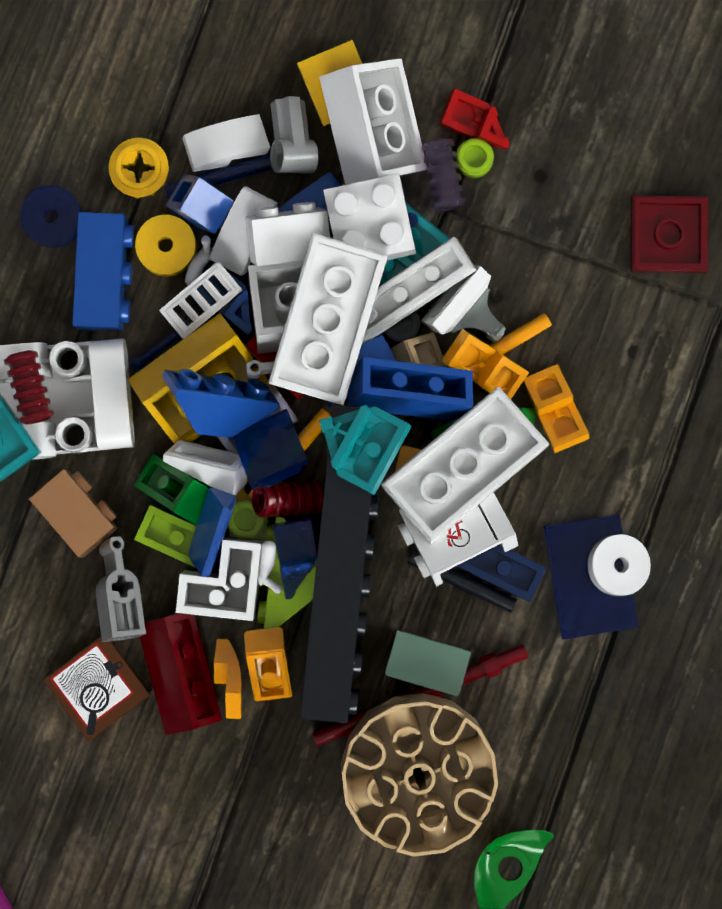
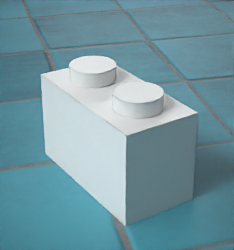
(285, 235)

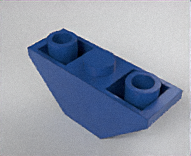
(219, 403)

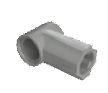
(292, 148)

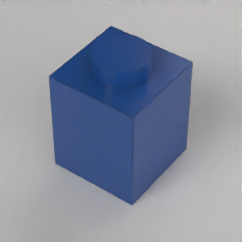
(200, 203)

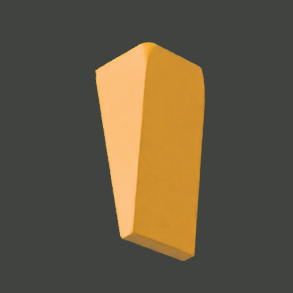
(268, 664)

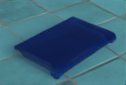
(579, 603)

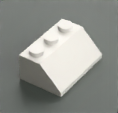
(373, 121)

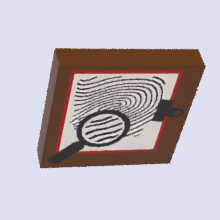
(97, 687)

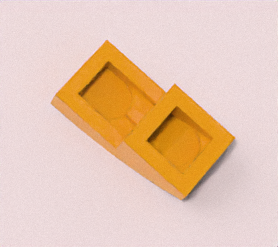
(488, 365)
(556, 408)

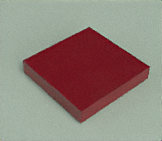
(669, 234)

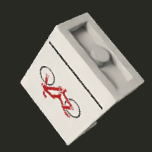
(472, 535)

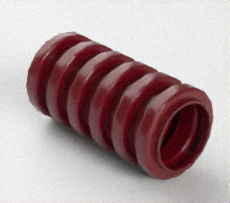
(28, 387)
(288, 499)

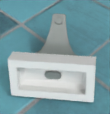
(465, 307)

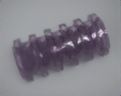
(443, 174)

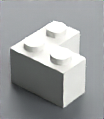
(229, 593)

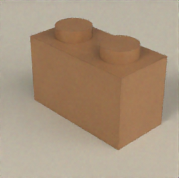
(75, 512)

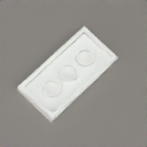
(327, 319)
(464, 465)

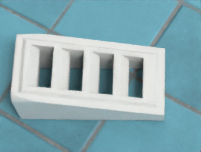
(224, 278)
(209, 465)

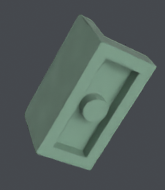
(427, 663)

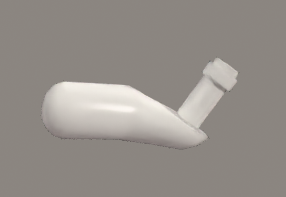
(199, 261)
(267, 562)

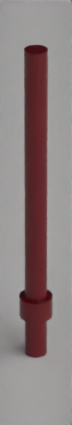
(489, 666)

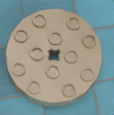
(386, 796)

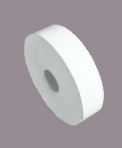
(635, 561)

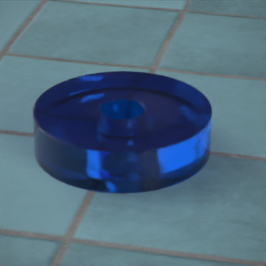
(35, 211)

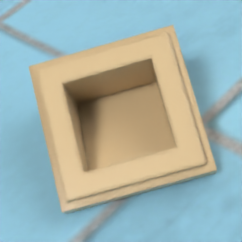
(419, 350)

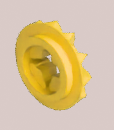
(127, 155)

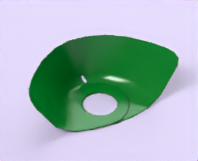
(489, 886)

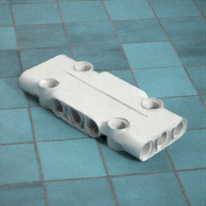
(88, 395)

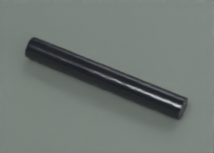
(473, 587)

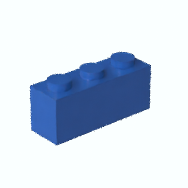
(102, 272)
(411, 389)

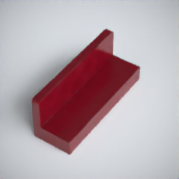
(179, 673)

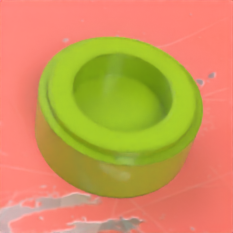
(475, 158)
(244, 521)

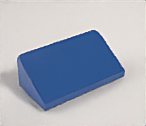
(211, 530)

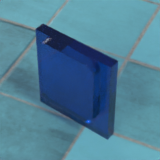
(270, 450)

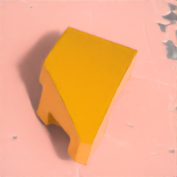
(228, 672)

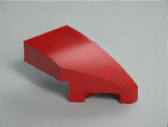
(473, 119)

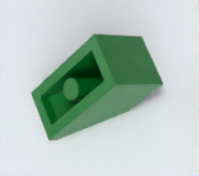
(172, 488)

